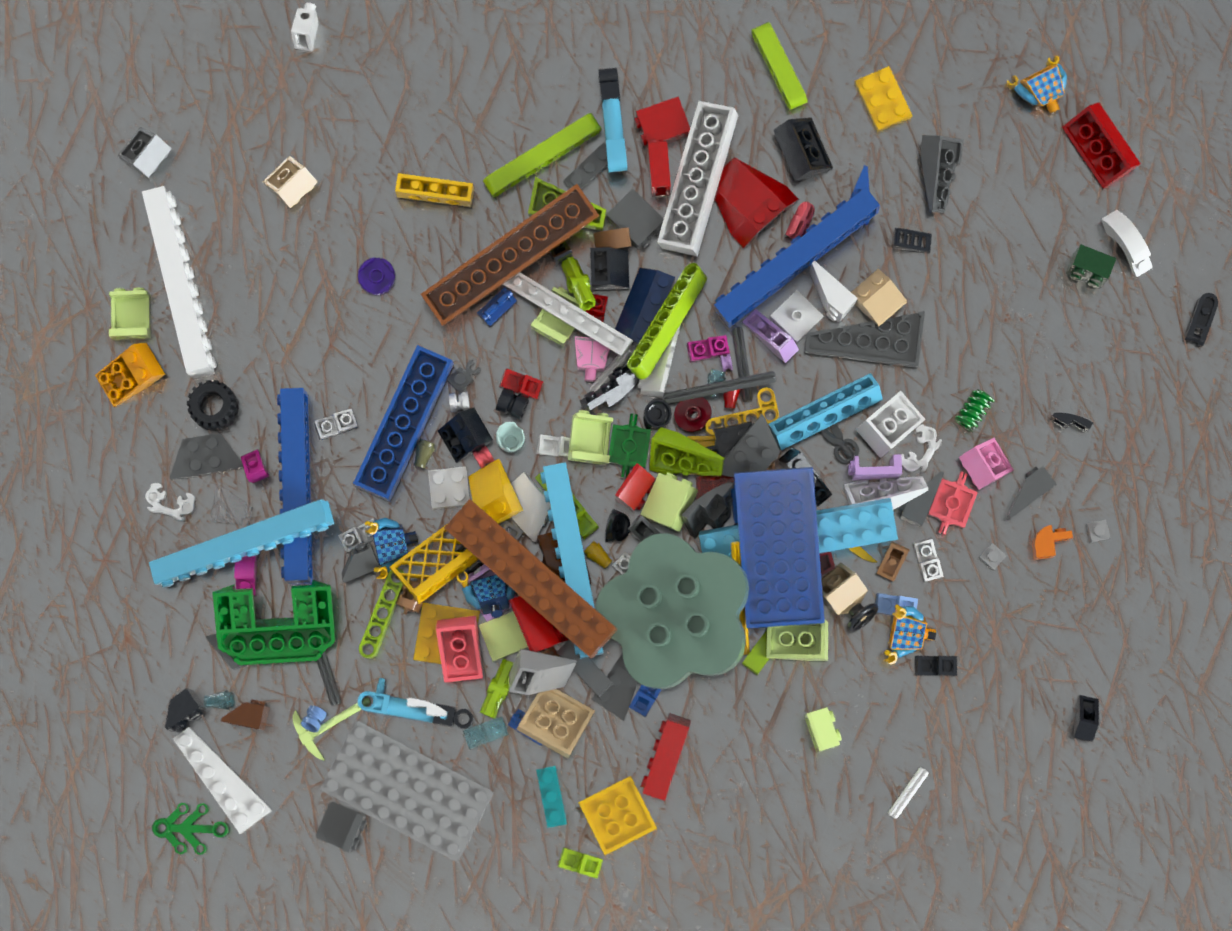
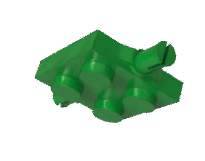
(629, 445)

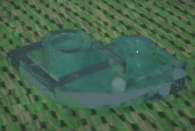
(485, 732)

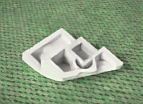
(533, 504)

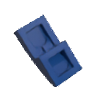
(644, 699)

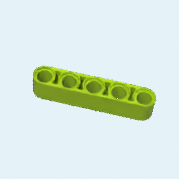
(779, 66)
(383, 623)

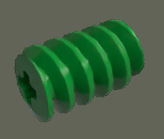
(973, 409)

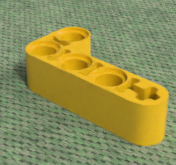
(740, 417)

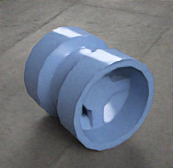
(313, 718)

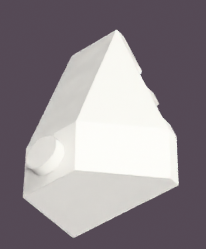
(656, 382)
(899, 491)

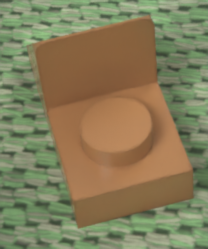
(892, 561)

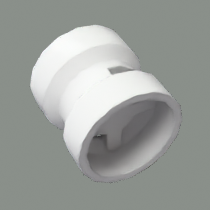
(459, 402)

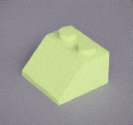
(822, 729)

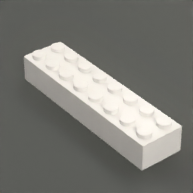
(697, 178)

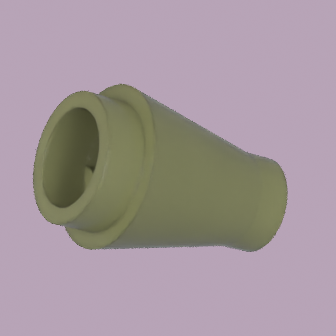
(423, 453)

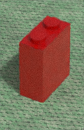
(662, 122)
(659, 168)

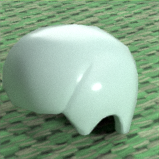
(510, 437)

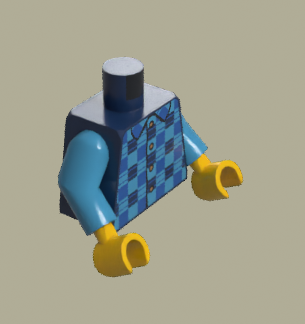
(389, 543)
(488, 594)

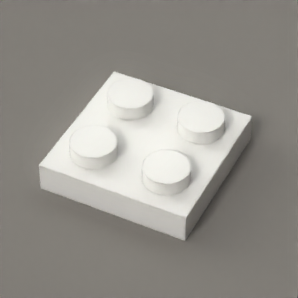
(448, 487)

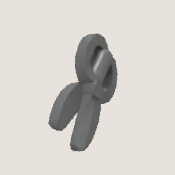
(837, 439)

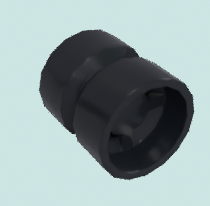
(512, 403)

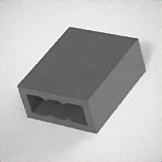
(638, 216)

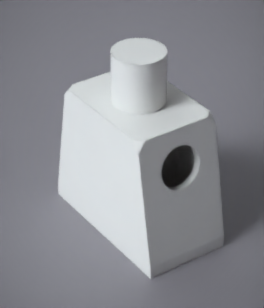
(305, 28)

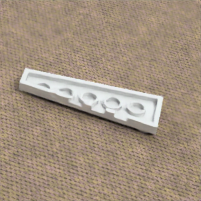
(231, 793)

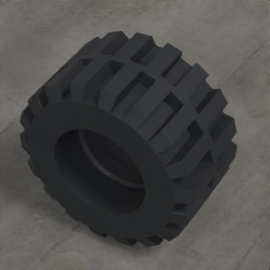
(219, 419)

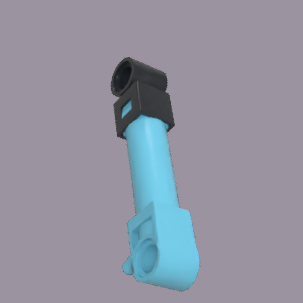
(612, 120)
(398, 707)

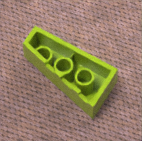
(544, 193)

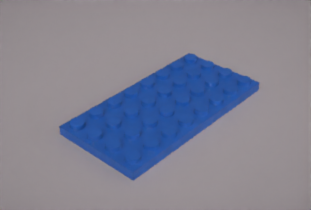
(780, 547)

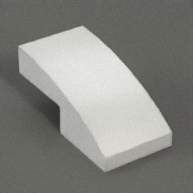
(553, 446)
(432, 709)

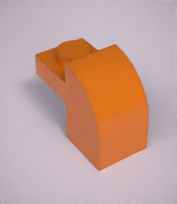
(1044, 540)

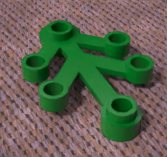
(186, 828)

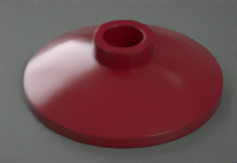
(685, 410)

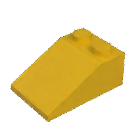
(494, 492)

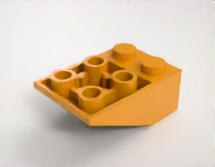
(130, 373)

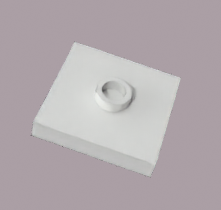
(796, 316)

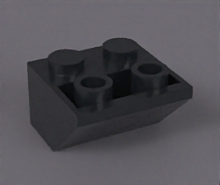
(609, 268)
(465, 434)
(182, 709)

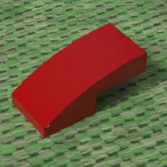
(521, 383)

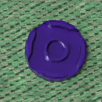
(376, 276)

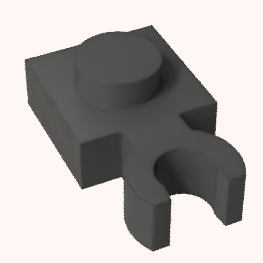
(462, 378)

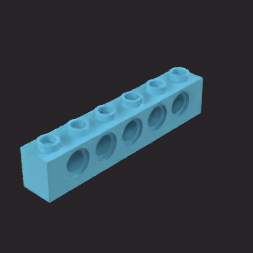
(826, 411)

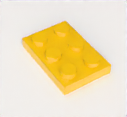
(883, 99)

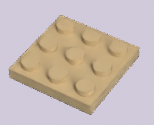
(556, 721)

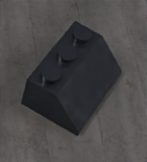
(802, 148)

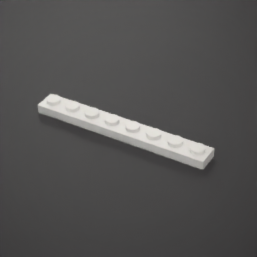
(569, 313)

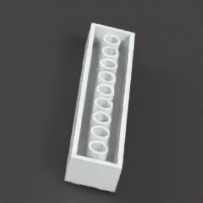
(179, 283)

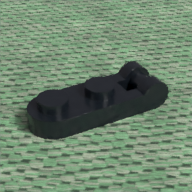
(1202, 318)

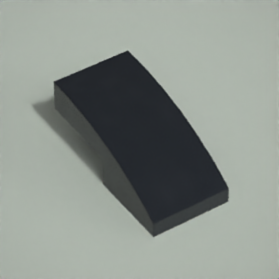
(1066, 419)
(935, 665)

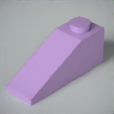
(771, 335)

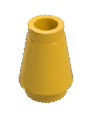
(597, 554)

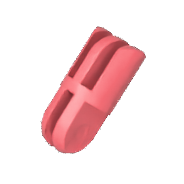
(800, 220)

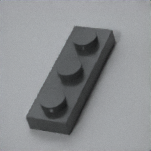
(588, 169)

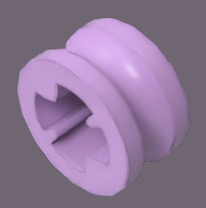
(726, 362)

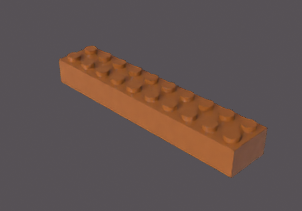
(510, 254)
(530, 578)

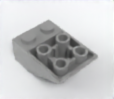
(539, 672)

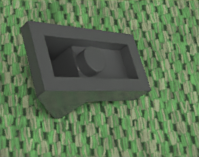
(642, 528)

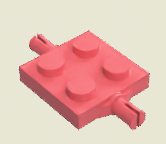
(952, 503)

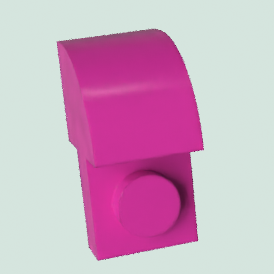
(245, 573)

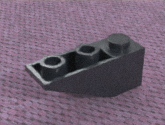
(795, 459)

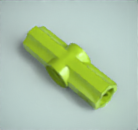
(578, 283)
(497, 690)

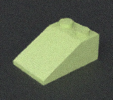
(798, 642)

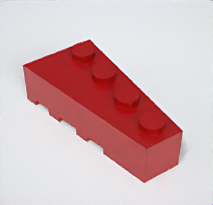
(666, 757)

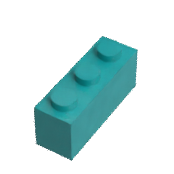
(551, 797)

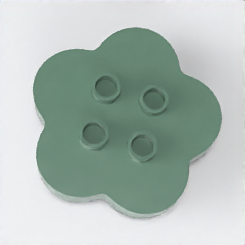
(676, 612)

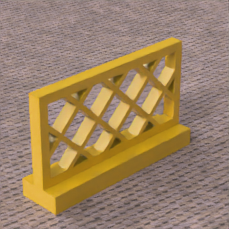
(442, 576)

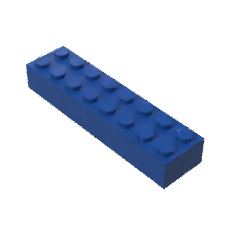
(403, 423)

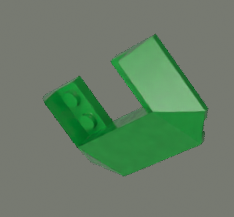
(275, 639)

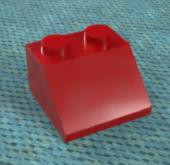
(635, 488)

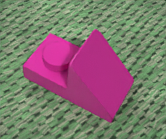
(254, 466)

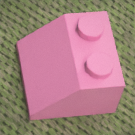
(986, 463)

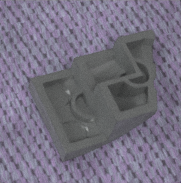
(709, 509)

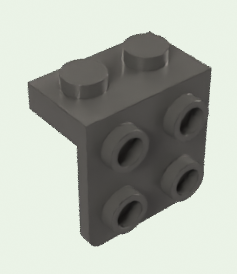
(341, 827)

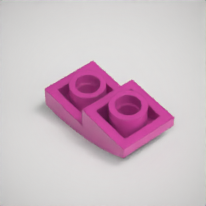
(708, 348)

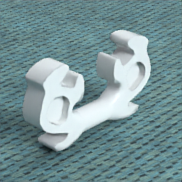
(928, 435)
(186, 506)

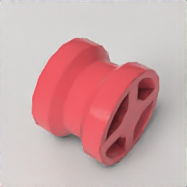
(483, 456)

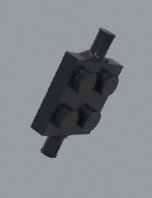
(728, 437)

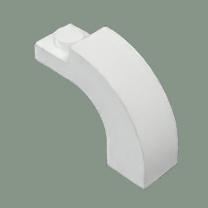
(1130, 241)

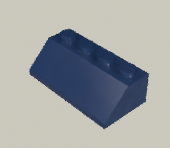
(644, 302)

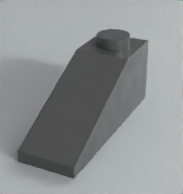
(1033, 487)
(917, 508)

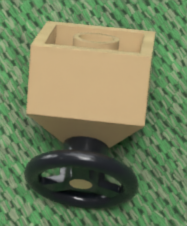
(843, 595)

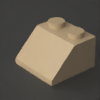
(290, 181)
(878, 297)

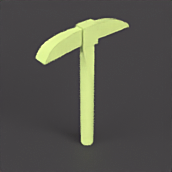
(307, 737)

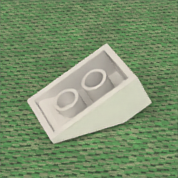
(834, 296)
(890, 424)

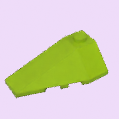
(679, 454)

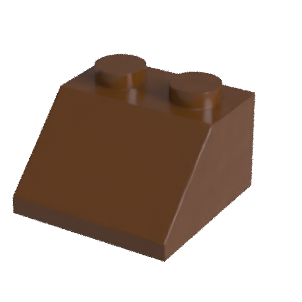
(248, 715)

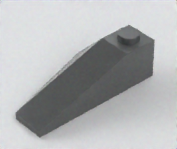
(939, 162)

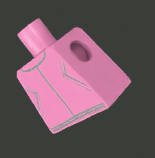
(590, 357)

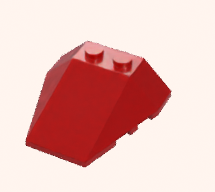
(750, 200)

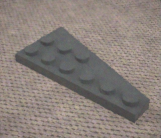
(892, 342)

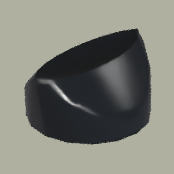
(656, 414)
(617, 526)

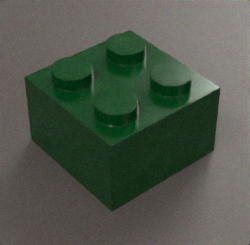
(1090, 266)

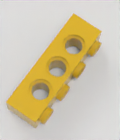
(434, 190)

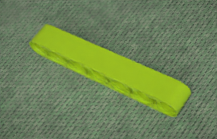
(542, 155)
(667, 321)

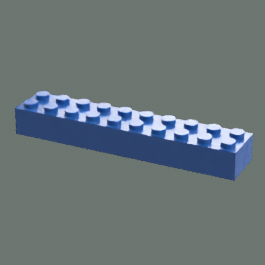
(796, 257)
(295, 479)

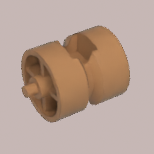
(407, 600)

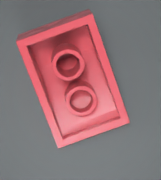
(459, 648)

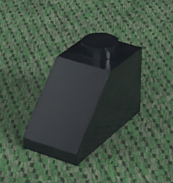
(1086, 718)

